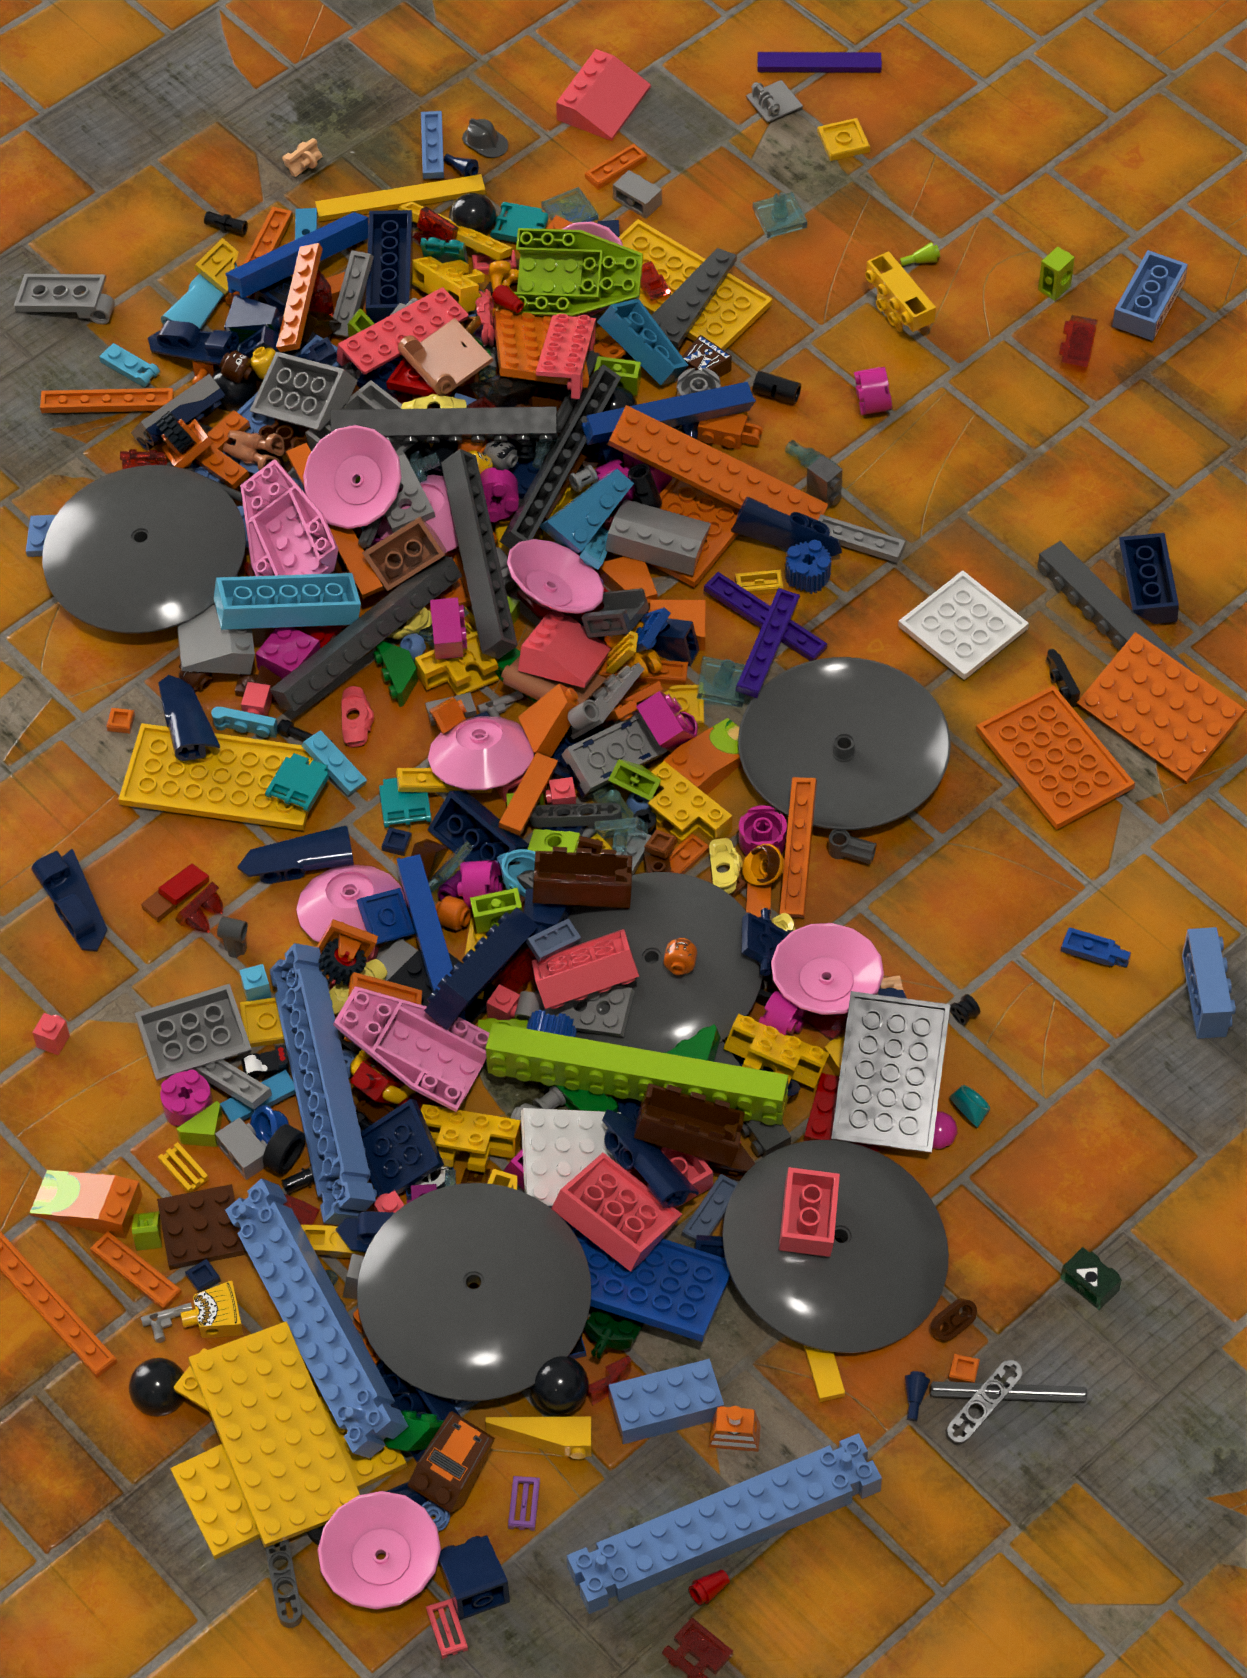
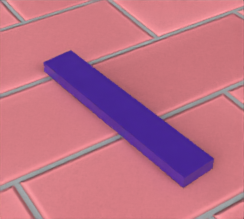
(819, 62)
(756, 611)
(767, 643)

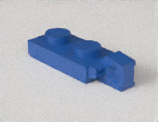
(1094, 948)

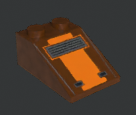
(451, 1463)

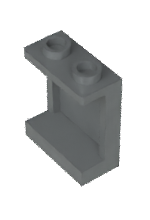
(620, 613)

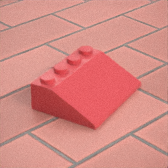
(601, 96)
(562, 651)
(585, 969)
(615, 1211)

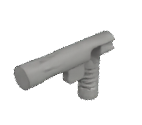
(498, 704)
(163, 1320)

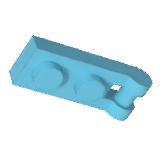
(129, 365)
(244, 722)

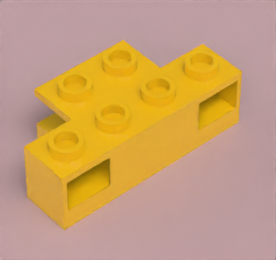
(432, 275)
(898, 294)
(462, 673)
(687, 807)
(782, 1053)
(471, 1132)

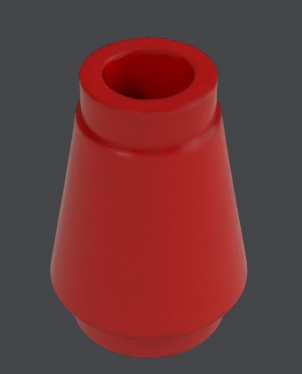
(507, 298)
(708, 1586)

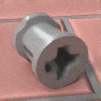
(583, 478)
(550, 1100)

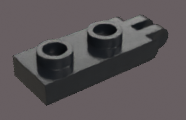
(1061, 676)

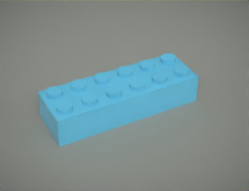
(286, 601)

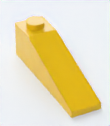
(556, 1435)

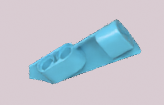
(196, 303)

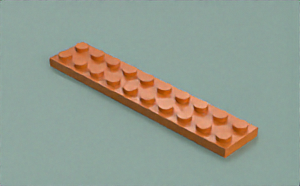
(706, 466)

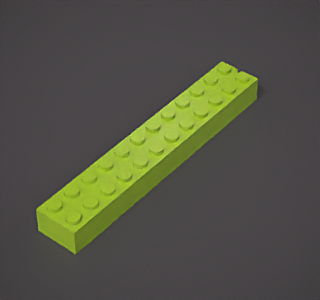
(628, 1070)

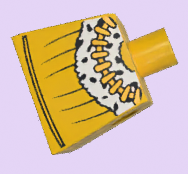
(215, 1312)

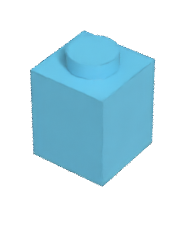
(255, 983)

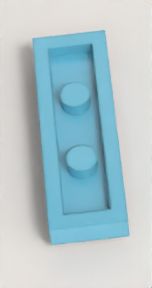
(594, 551)
(339, 767)

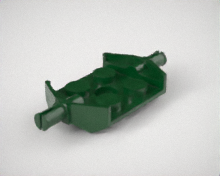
(610, 1333)

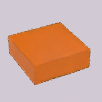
(120, 720)
(964, 1369)

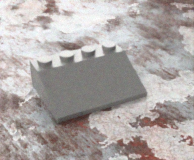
(302, 391)
(657, 536)
(214, 650)
(192, 1032)

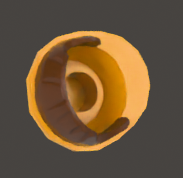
(763, 865)

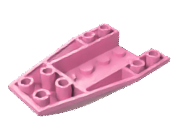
(285, 526)
(414, 1045)

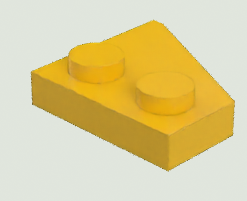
(217, 263)

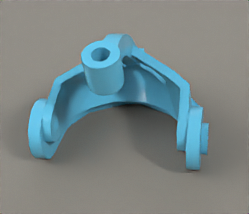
(510, 872)

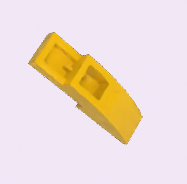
(327, 1241)

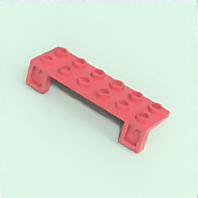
(380, 341)
(567, 349)

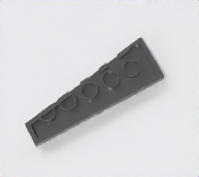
(687, 303)

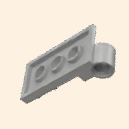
(87, 305)
(411, 494)
(594, 712)
(588, 1020)

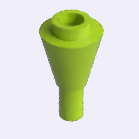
(926, 254)

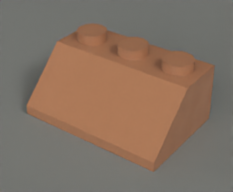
(405, 553)

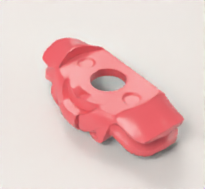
(485, 312)
(356, 731)

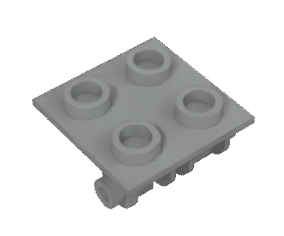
(773, 100)

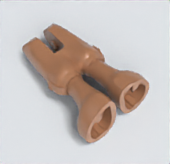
(248, 444)

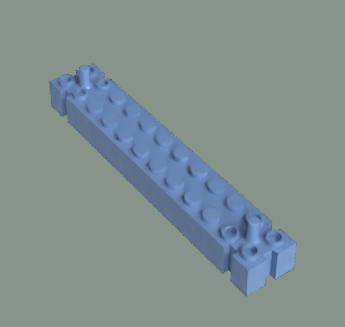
(322, 1085)
(316, 1319)
(723, 1523)

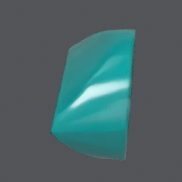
(970, 1104)

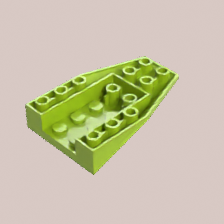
(574, 272)

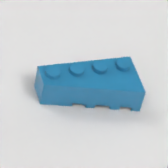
(643, 339)
(585, 514)

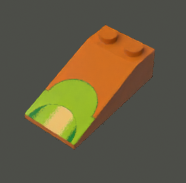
(708, 756)
(88, 1201)

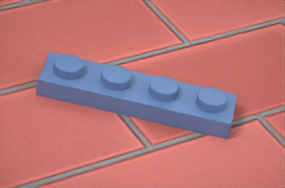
(432, 144)

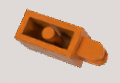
(729, 431)

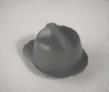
(484, 138)

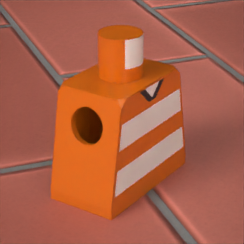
(735, 1429)

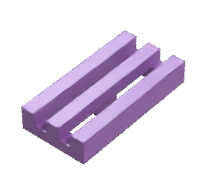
(522, 1524)

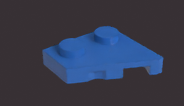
(653, 624)

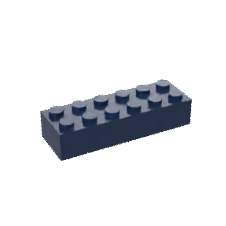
(391, 270)
(480, 967)

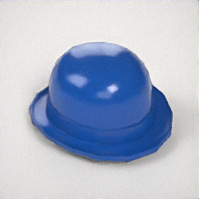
(267, 1122)

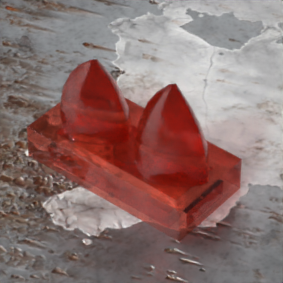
(194, 916)

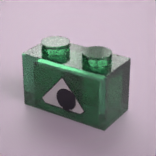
(1091, 1278)

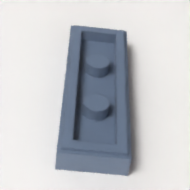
(711, 1210)

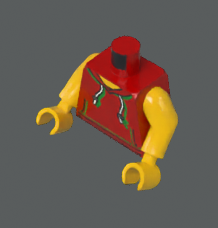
(377, 1080)

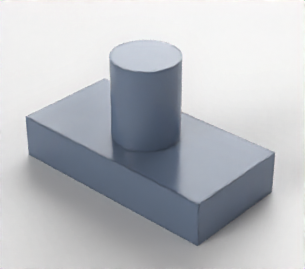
(553, 940)

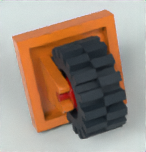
(182, 440)
(344, 951)

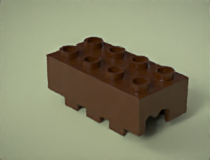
(582, 878)
(689, 1124)

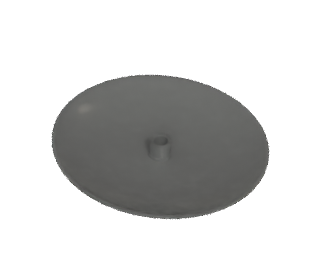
(143, 548)
(881, 717)
(666, 1004)
(872, 1284)
(483, 1338)

